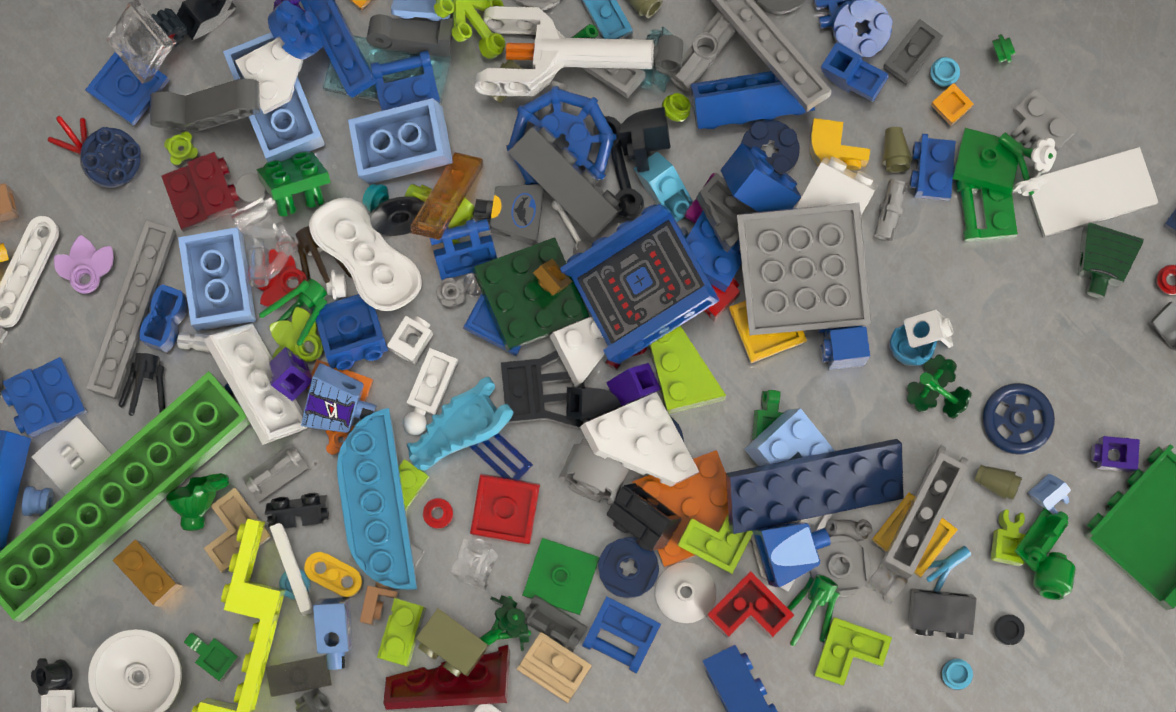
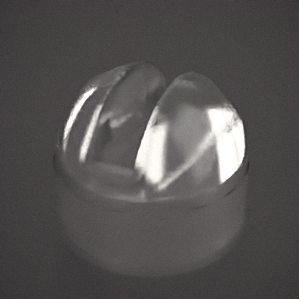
(467, 283)

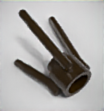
(307, 245)

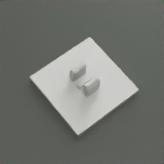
(71, 455)

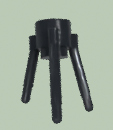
(143, 369)

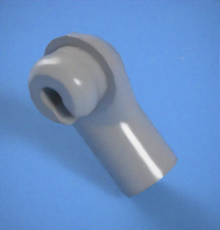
(850, 528)

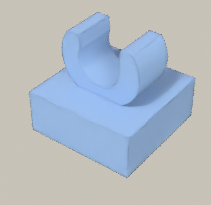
(1049, 492)

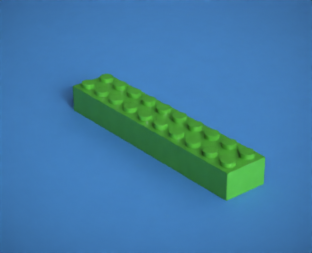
(117, 495)

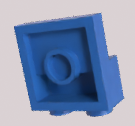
(350, 332)
(43, 398)

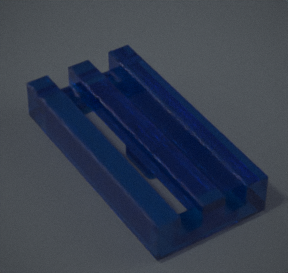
(519, 473)

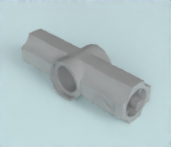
(694, 62)

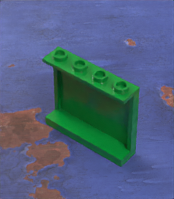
(1141, 528)

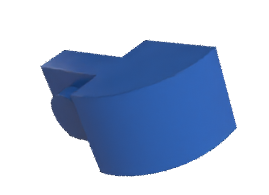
(851, 73)

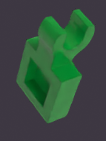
(764, 418)
(213, 658)

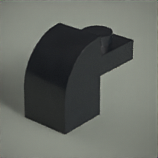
(204, 15)
(644, 133)
(589, 402)

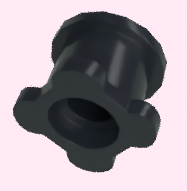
(51, 675)

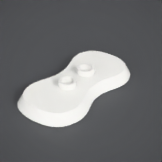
(378, 271)

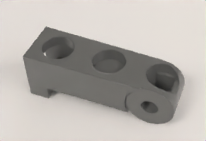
(411, 35)

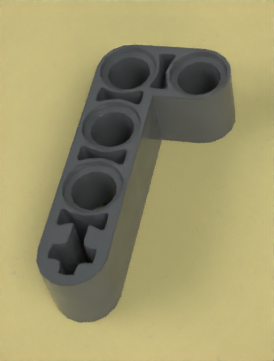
(206, 107)

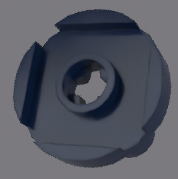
(783, 139)
(612, 574)

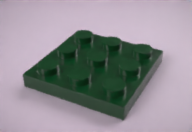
(519, 303)

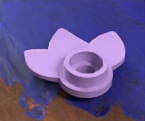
(84, 261)

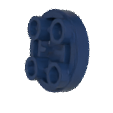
(110, 157)

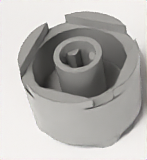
(591, 474)

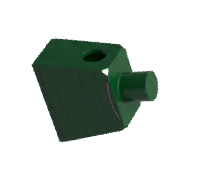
(1106, 257)

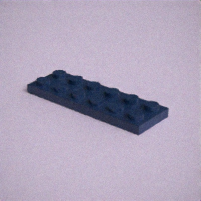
(814, 486)

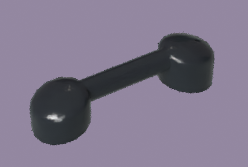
(630, 200)

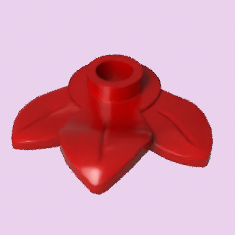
(278, 285)

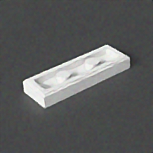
(292, 569)

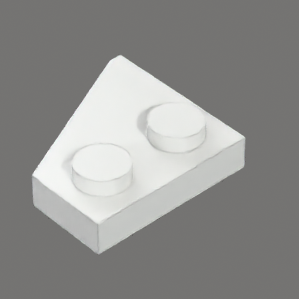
(579, 348)

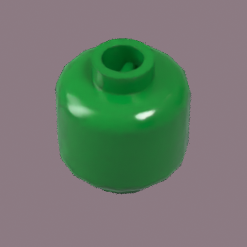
(1055, 576)

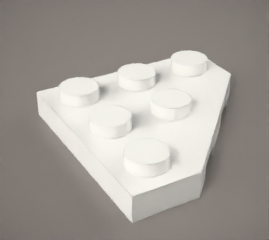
(642, 440)

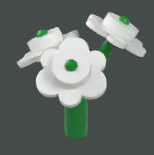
(1042, 156)

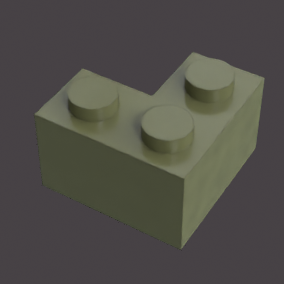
(452, 643)

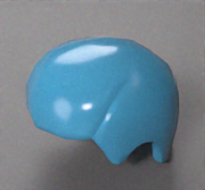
(907, 355)

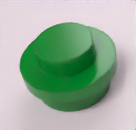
(1004, 48)

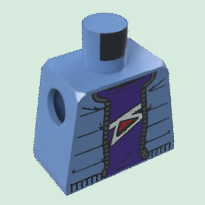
(334, 401)
(335, 617)

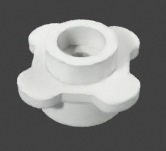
(337, 285)

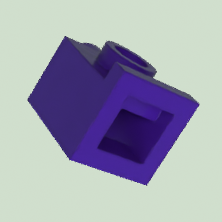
(290, 374)
(1127, 454)

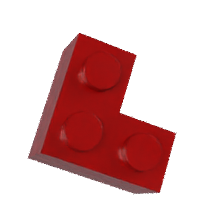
(751, 600)

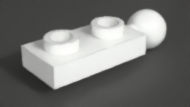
(428, 390)

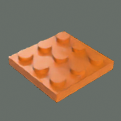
(697, 498)

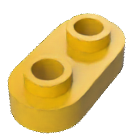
(334, 574)

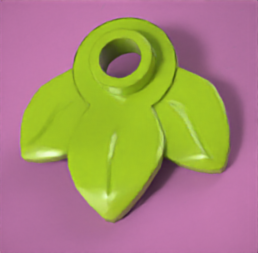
(288, 332)

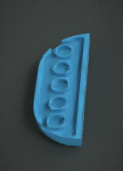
(375, 503)

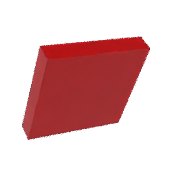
(505, 508)

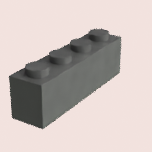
(565, 181)

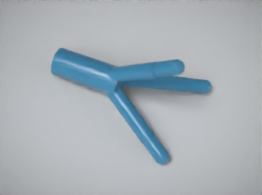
(947, 565)

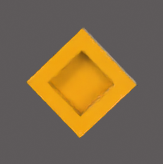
(952, 104)

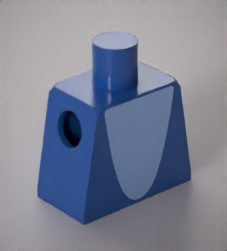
(789, 550)

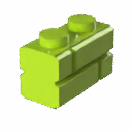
(401, 632)

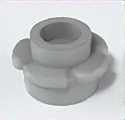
(454, 299)

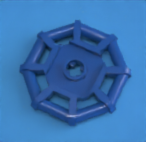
(571, 125)

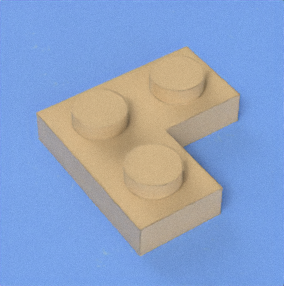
(232, 511)

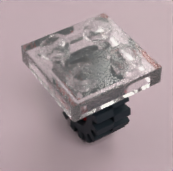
(145, 38)

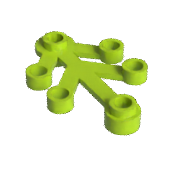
(491, 43)

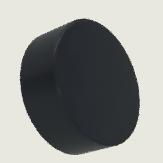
(1008, 630)

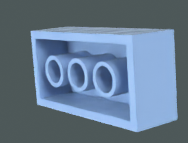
(286, 128)

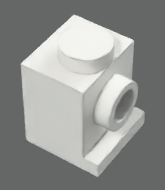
(408, 327)

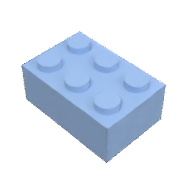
(400, 141)
(216, 279)

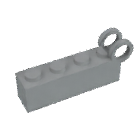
(924, 513)

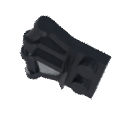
(524, 391)

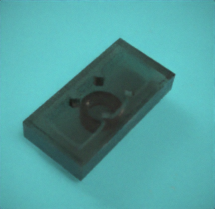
(298, 676)

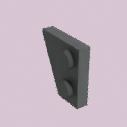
(722, 210)

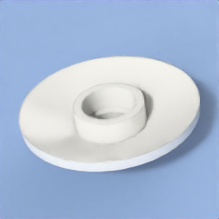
(680, 608)

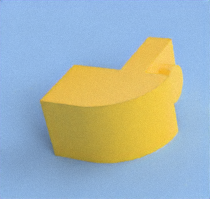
(826, 142)

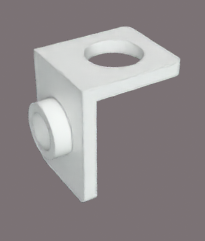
(940, 329)

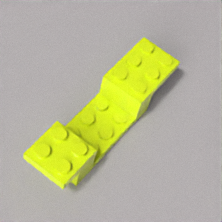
(254, 601)

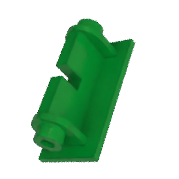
(1041, 537)

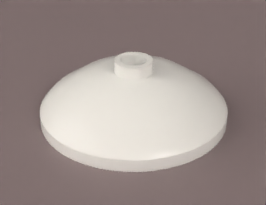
(114, 669)

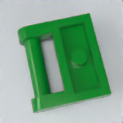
(996, 209)

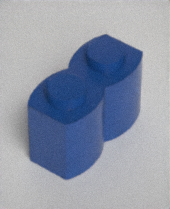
(167, 311)

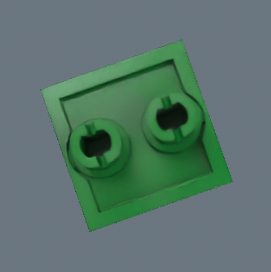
(292, 176)

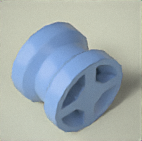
(37, 501)

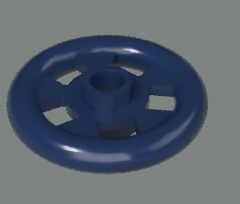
(1040, 431)

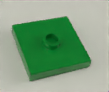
(985, 162)
(561, 576)

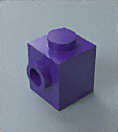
(634, 384)

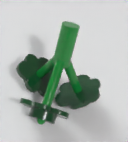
(932, 384)
(509, 620)

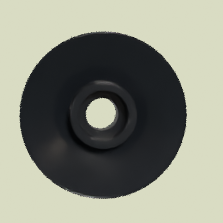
(395, 215)

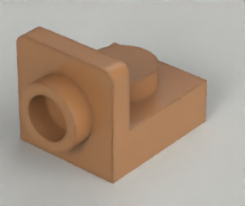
(372, 607)

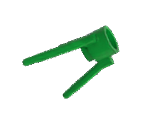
(310, 295)
(821, 591)

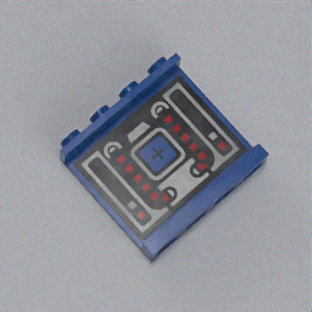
(640, 282)

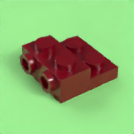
(201, 191)

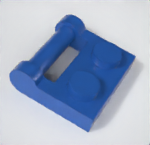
(405, 90)
(626, 625)

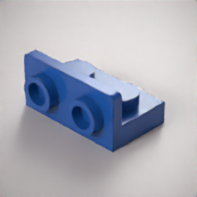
(933, 169)

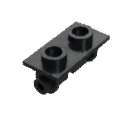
(308, 506)

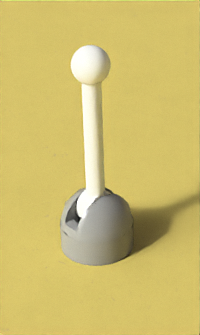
(581, 245)

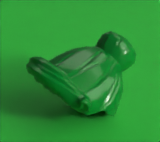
(195, 499)

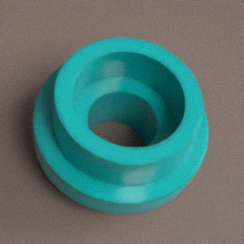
(374, 196)

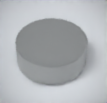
(250, 188)

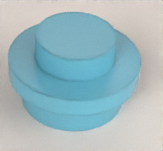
(945, 72)
(957, 674)

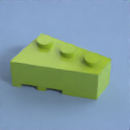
(683, 374)

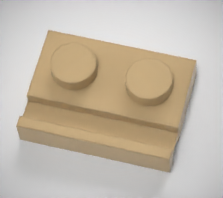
(554, 667)

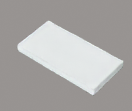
(1093, 192)
(247, 370)

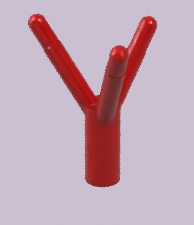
(83, 130)

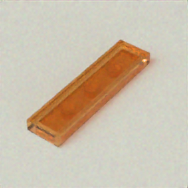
(446, 196)

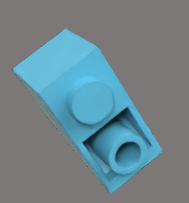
(665, 186)

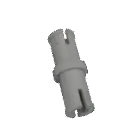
(890, 210)

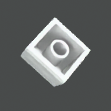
(837, 185)

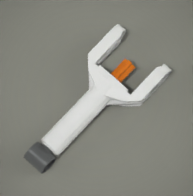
(555, 51)

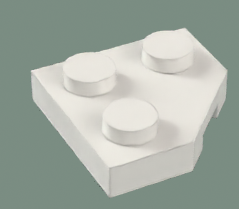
(274, 71)

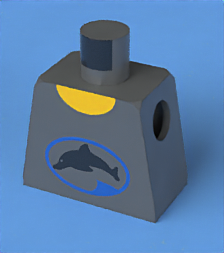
(514, 212)

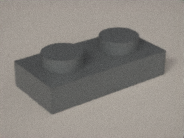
(913, 51)

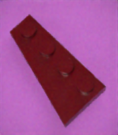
(441, 688)

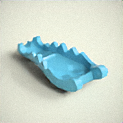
(463, 422)

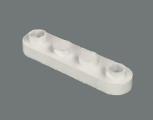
(26, 268)

